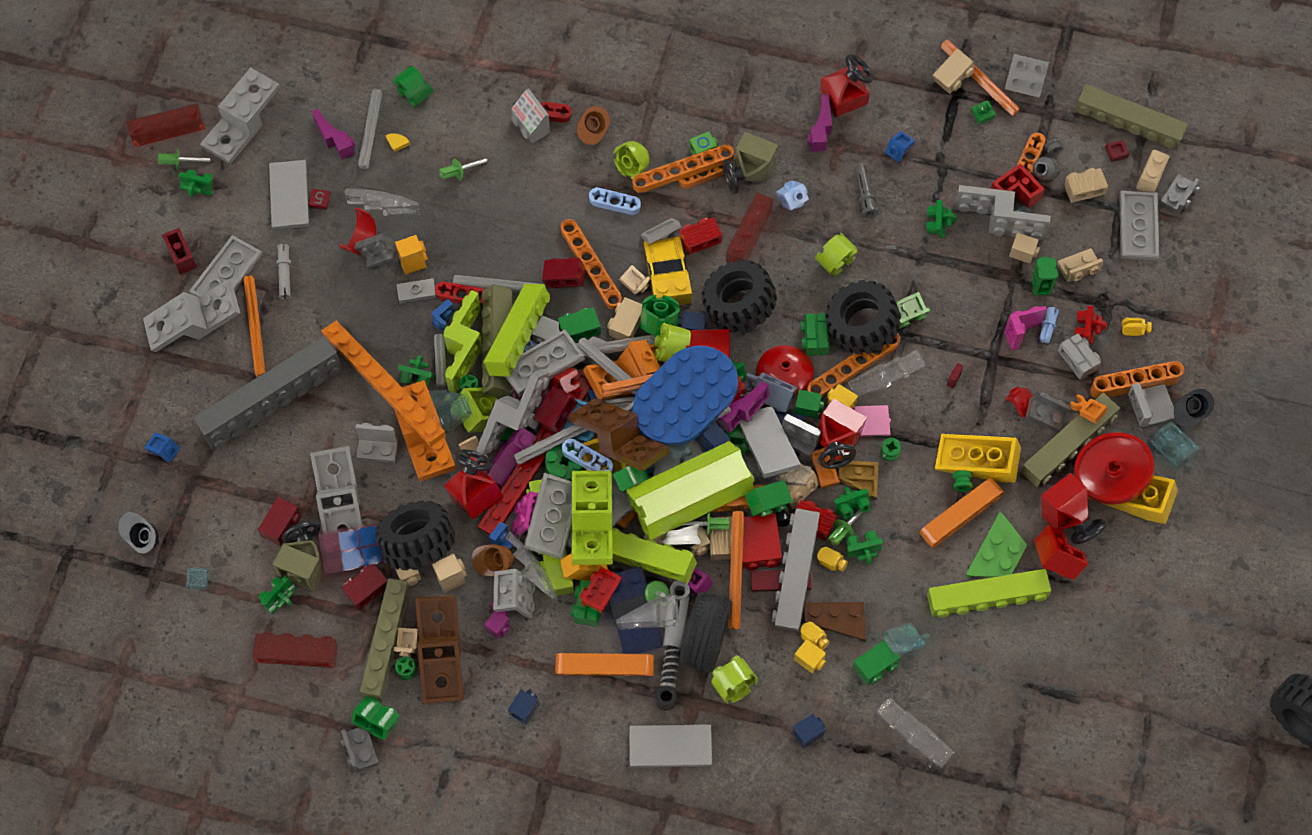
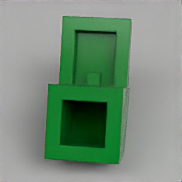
(629, 477)

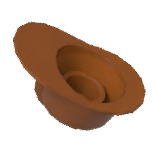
(593, 125)
(491, 558)

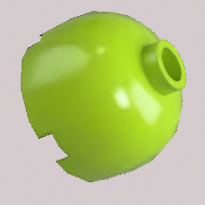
(631, 158)

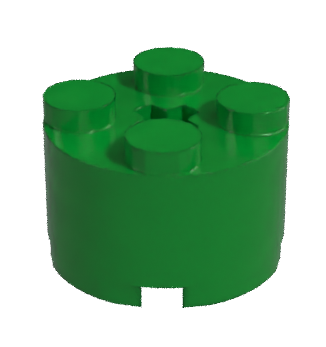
(413, 86)
(658, 311)
(556, 463)

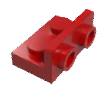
(600, 590)

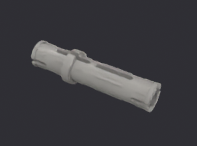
(283, 264)

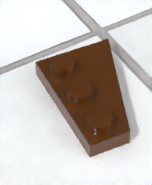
(840, 617)

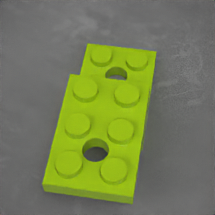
(463, 341)
(591, 517)

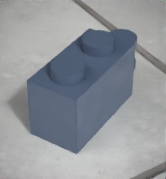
(780, 392)

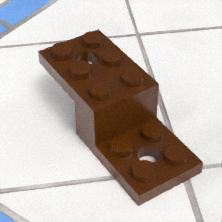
(618, 434)
(439, 649)

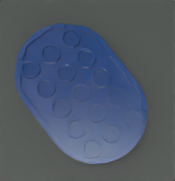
(685, 395)

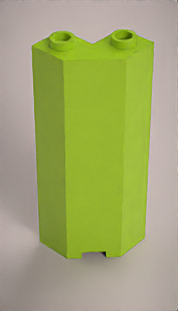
(690, 489)

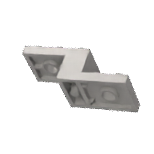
(240, 115)
(1000, 206)
(191, 315)
(513, 412)
(337, 492)

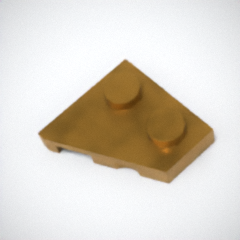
(860, 476)

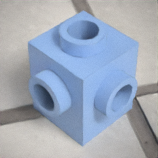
(792, 195)

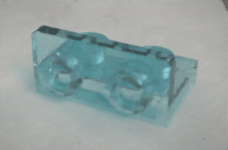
(452, 411)
(1174, 444)
(904, 638)

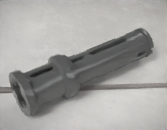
(867, 199)

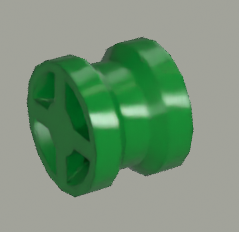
(468, 381)
(888, 453)
(962, 481)
(404, 664)

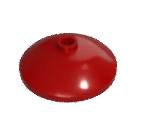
(797, 374)

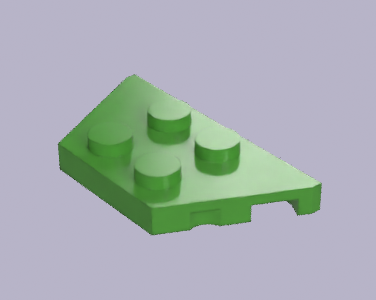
(998, 552)

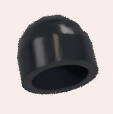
(782, 518)

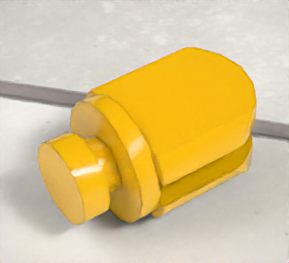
(1135, 327)
(831, 559)
(814, 634)

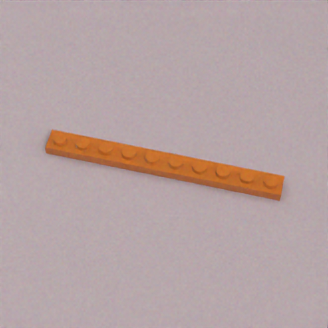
(384, 383)

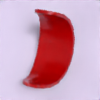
(364, 229)

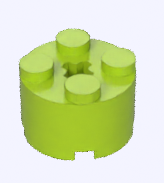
(836, 254)
(670, 341)
(734, 680)

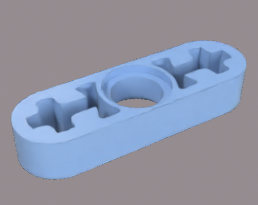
(619, 207)
(572, 455)

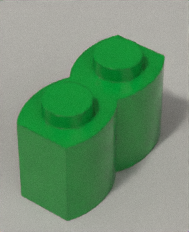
(375, 717)

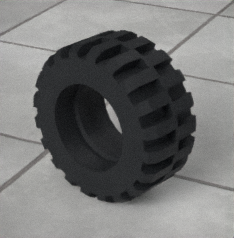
(730, 280)
(871, 335)
(415, 535)
(1293, 707)

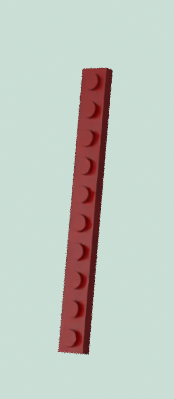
(525, 472)

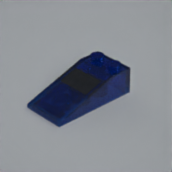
(626, 598)

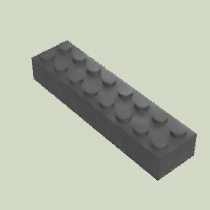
(268, 393)

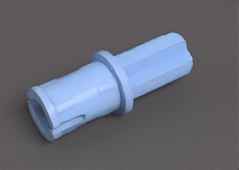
(1048, 325)

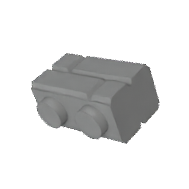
(1079, 356)

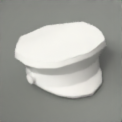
(683, 536)

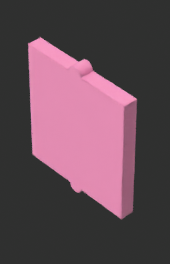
(877, 420)

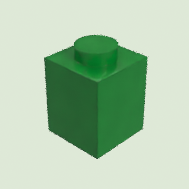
(809, 404)

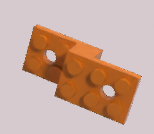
(597, 375)
(417, 447)

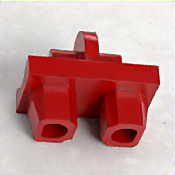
(1091, 324)

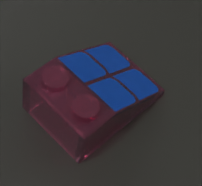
(349, 548)

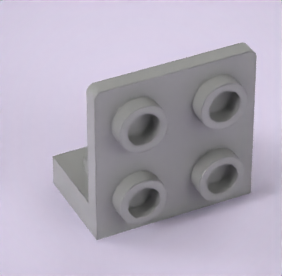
(1026, 75)
(1151, 404)
(376, 443)
(513, 592)

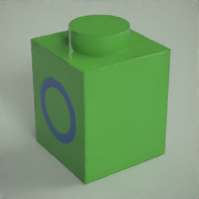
(702, 143)

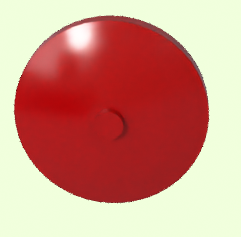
(1115, 468)

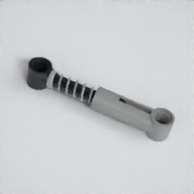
(673, 643)

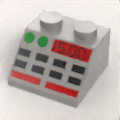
(530, 117)

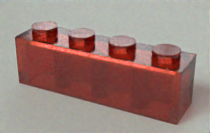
(166, 125)
(750, 228)
(295, 650)

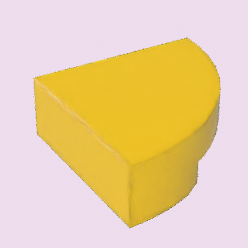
(397, 141)

